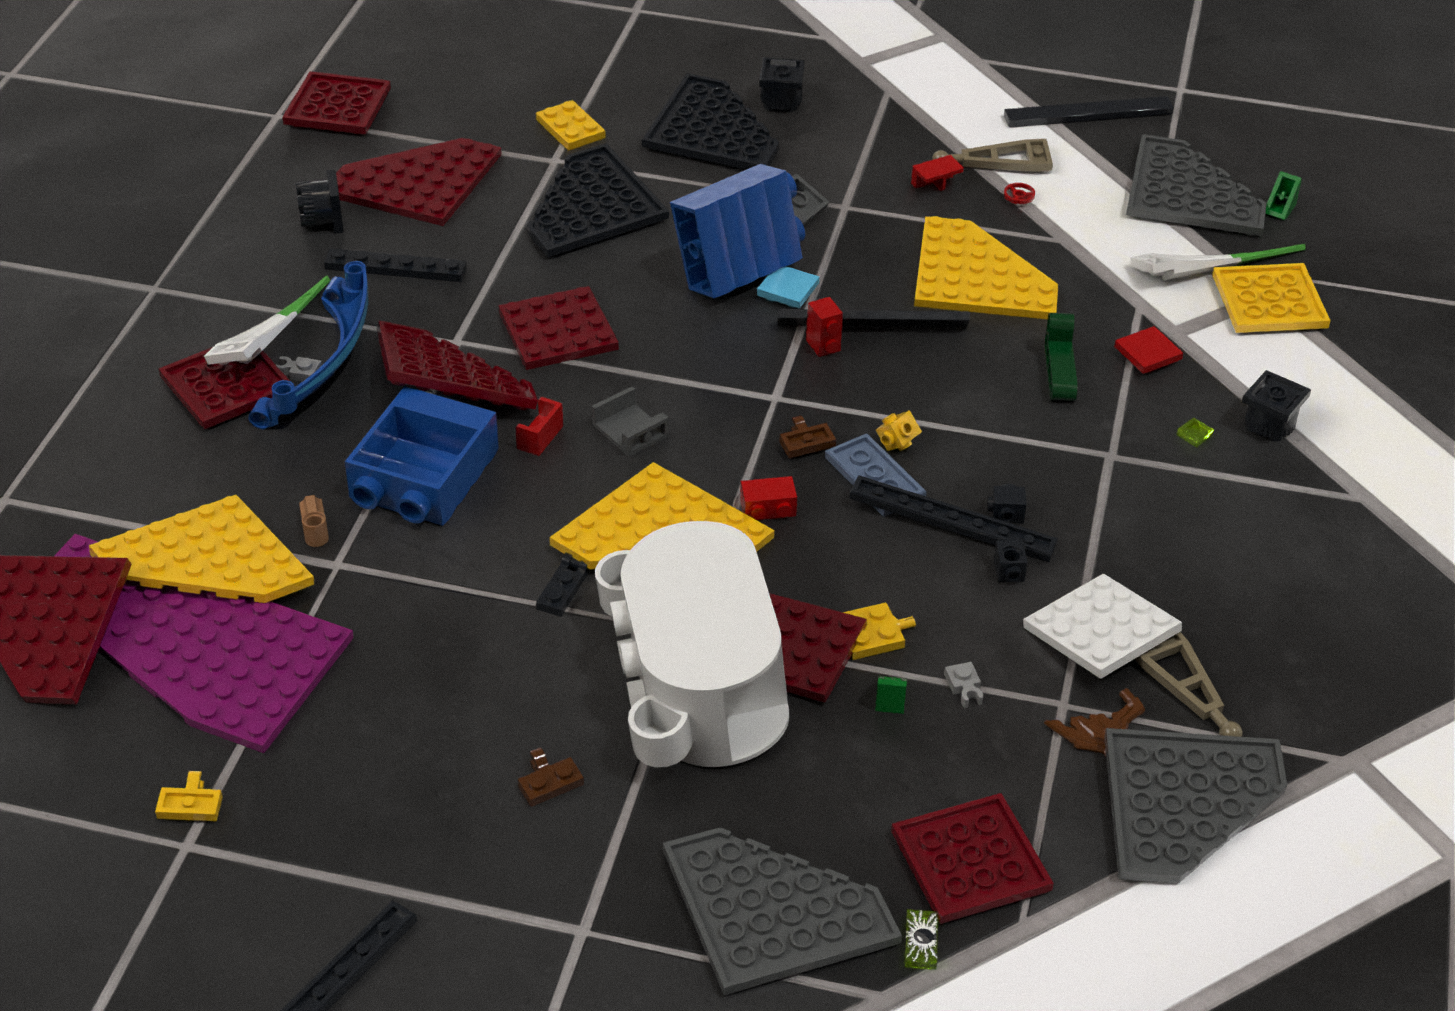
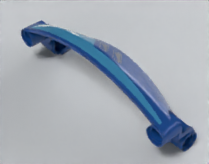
(348, 305)

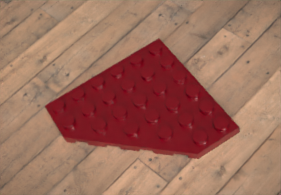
(421, 181)
(421, 360)
(55, 621)

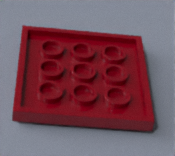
(337, 102)
(558, 327)
(220, 391)
(814, 645)
(971, 858)

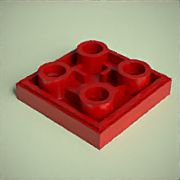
(1148, 349)

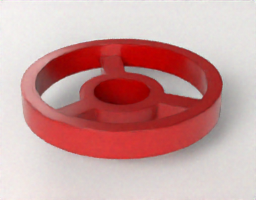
(1019, 196)

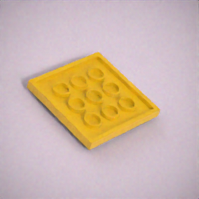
(1270, 298)

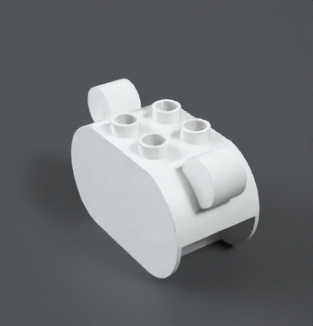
(699, 645)

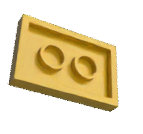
(570, 125)

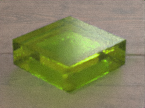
(1195, 432)

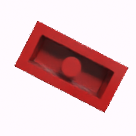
(824, 326)
(768, 498)

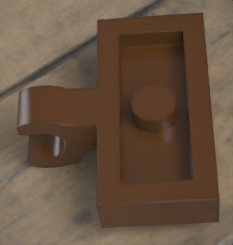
(806, 439)
(549, 780)

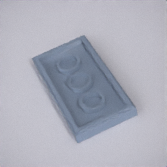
(868, 459)

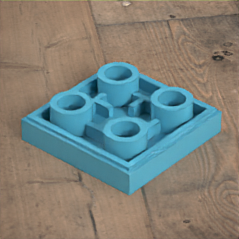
(788, 286)

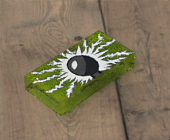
(921, 939)

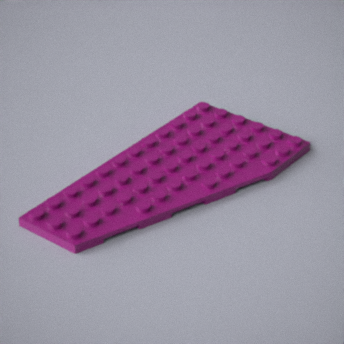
(216, 659)

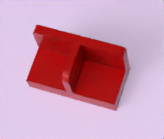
(935, 172)

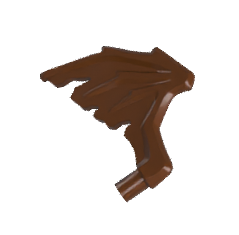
(1089, 733)

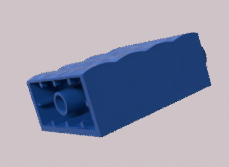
(738, 230)
(422, 456)

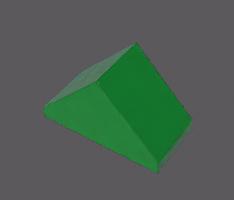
(1283, 196)
(891, 694)

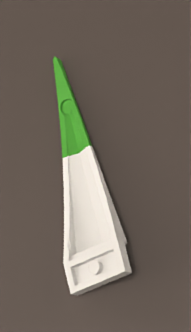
(1179, 266)
(250, 343)

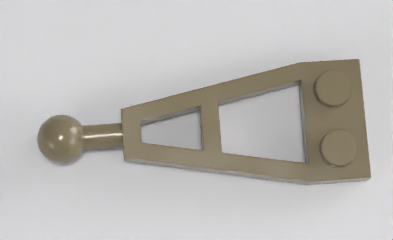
(1037, 154)
(1182, 688)

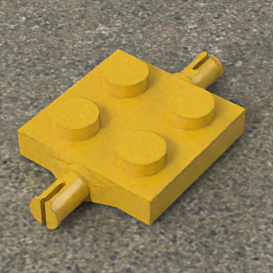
(882, 631)

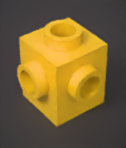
(898, 431)

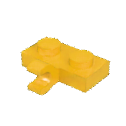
(189, 802)

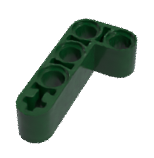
(1060, 357)

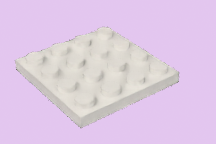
(1102, 625)

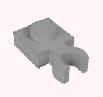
(299, 369)
(964, 680)

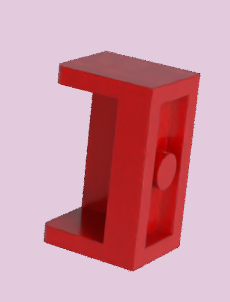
(542, 429)

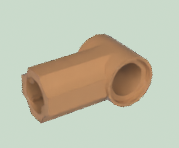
(314, 521)

